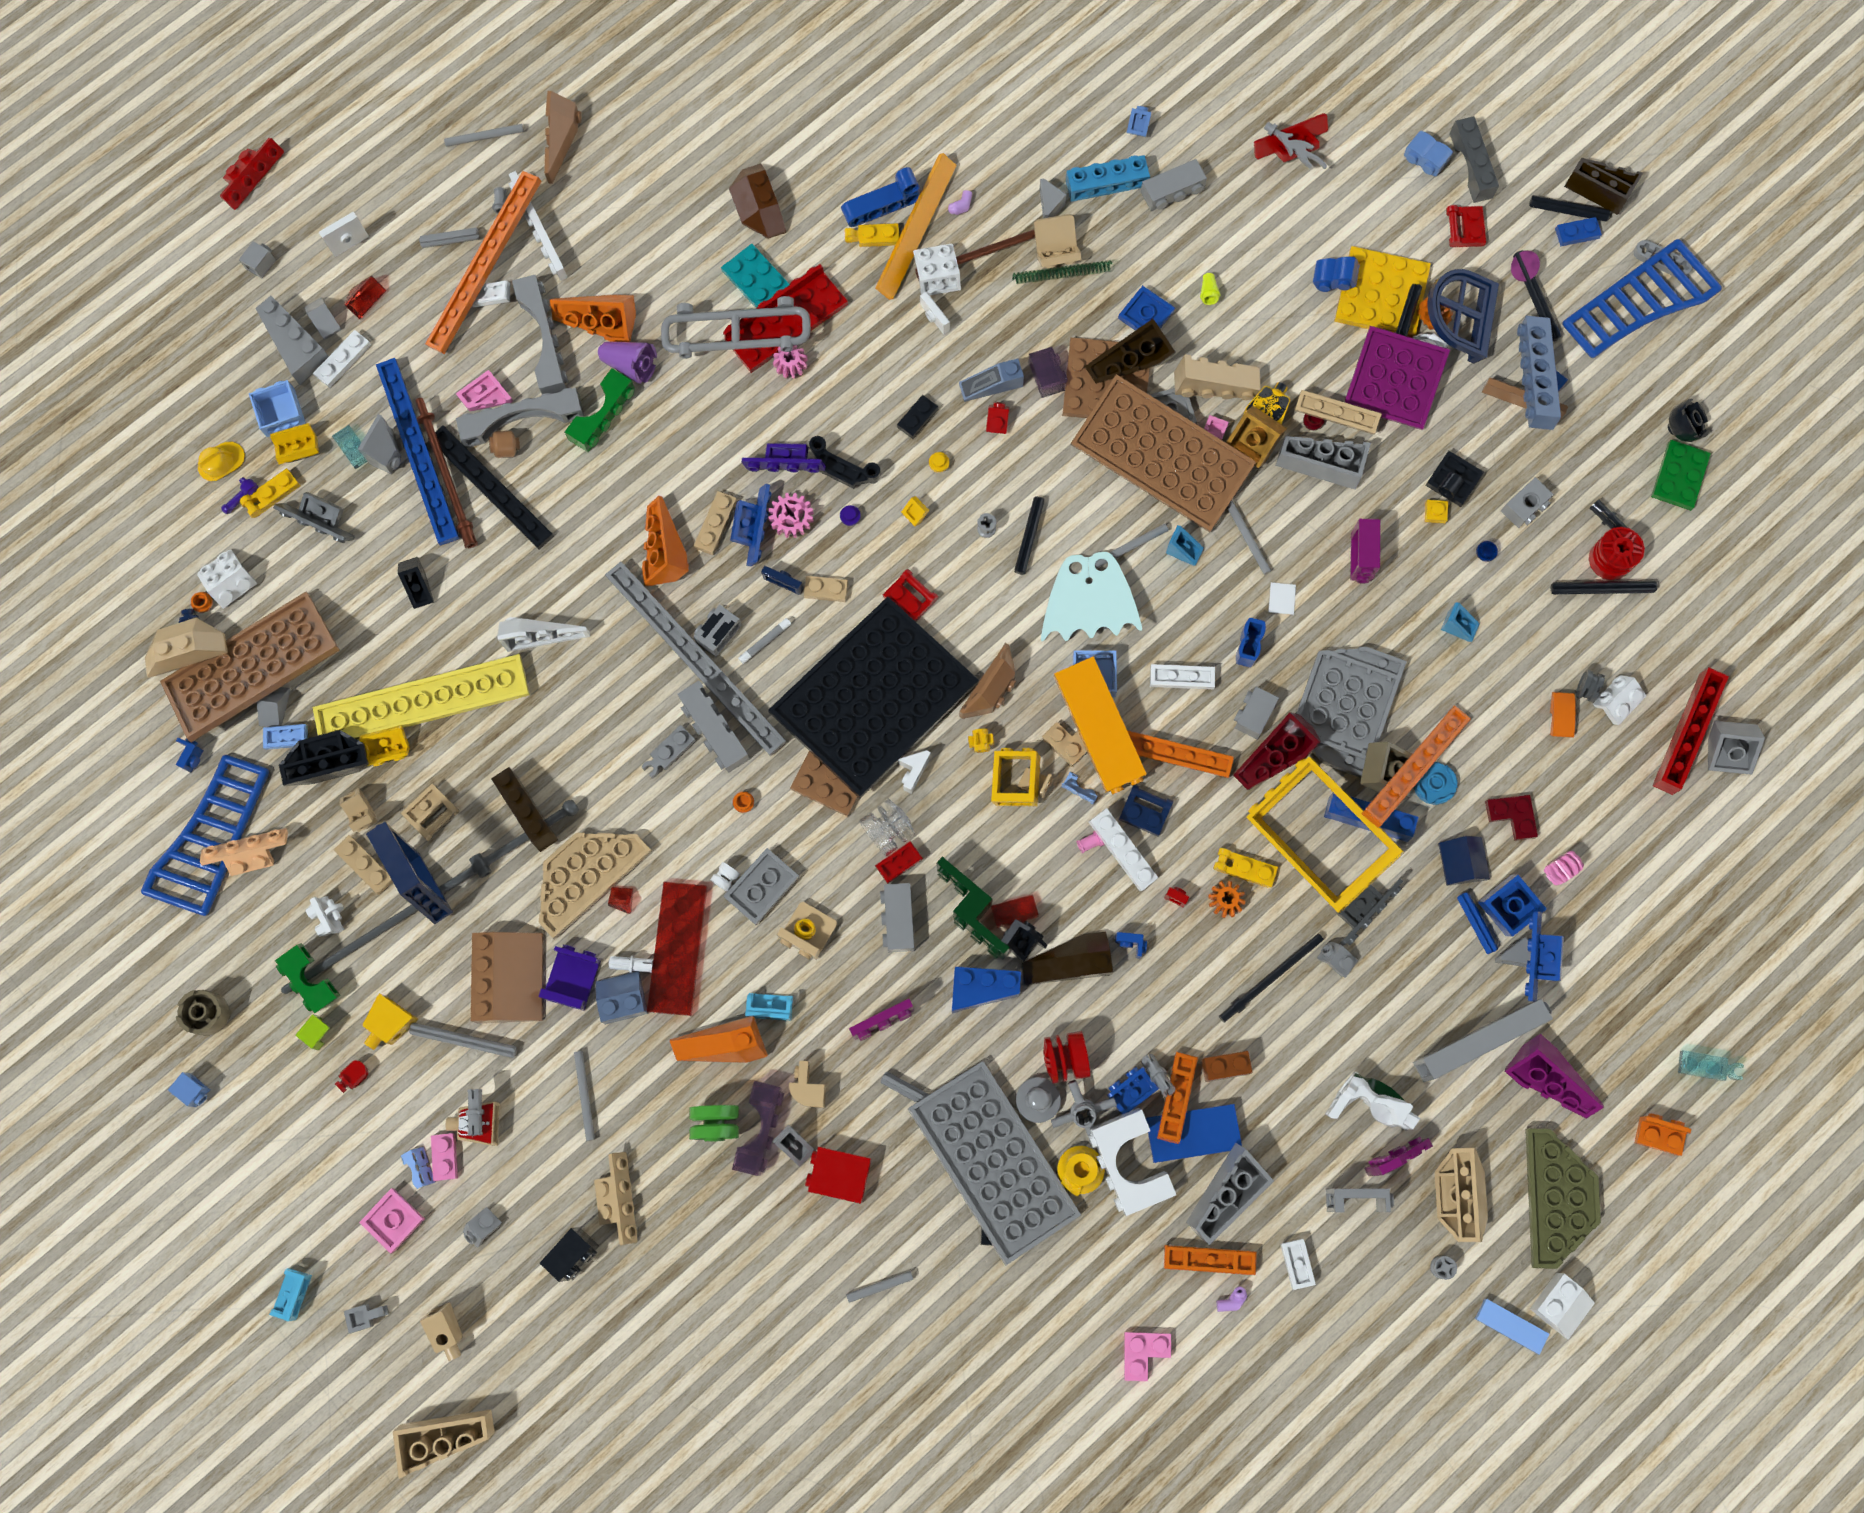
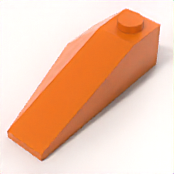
(601, 315)
(665, 556)

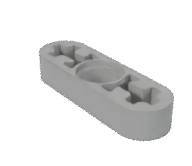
(1652, 247)

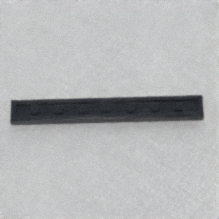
(492, 489)

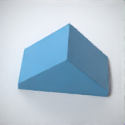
(1184, 546)
(1460, 623)

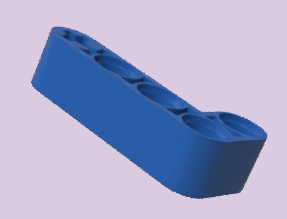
(883, 200)

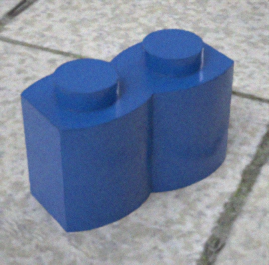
(1336, 273)
(1250, 642)

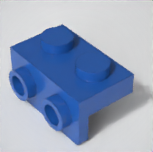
(1133, 1090)

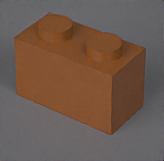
(1226, 1066)

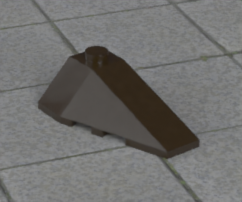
(1136, 352)
(1076, 959)

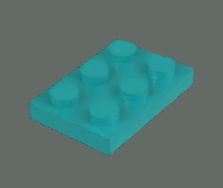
(754, 275)

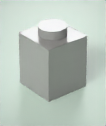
(257, 259)

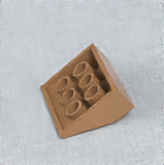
(506, 977)

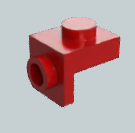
(997, 418)

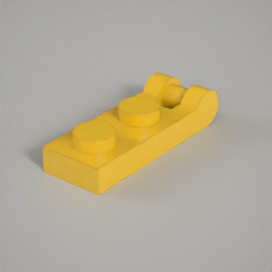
(270, 493)
(1246, 868)

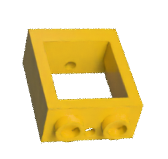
(1016, 799)

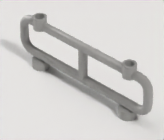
(686, 314)

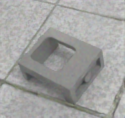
(1336, 1197)

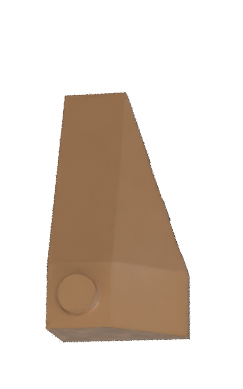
(563, 126)

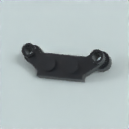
(841, 469)

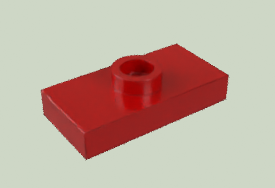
(899, 862)

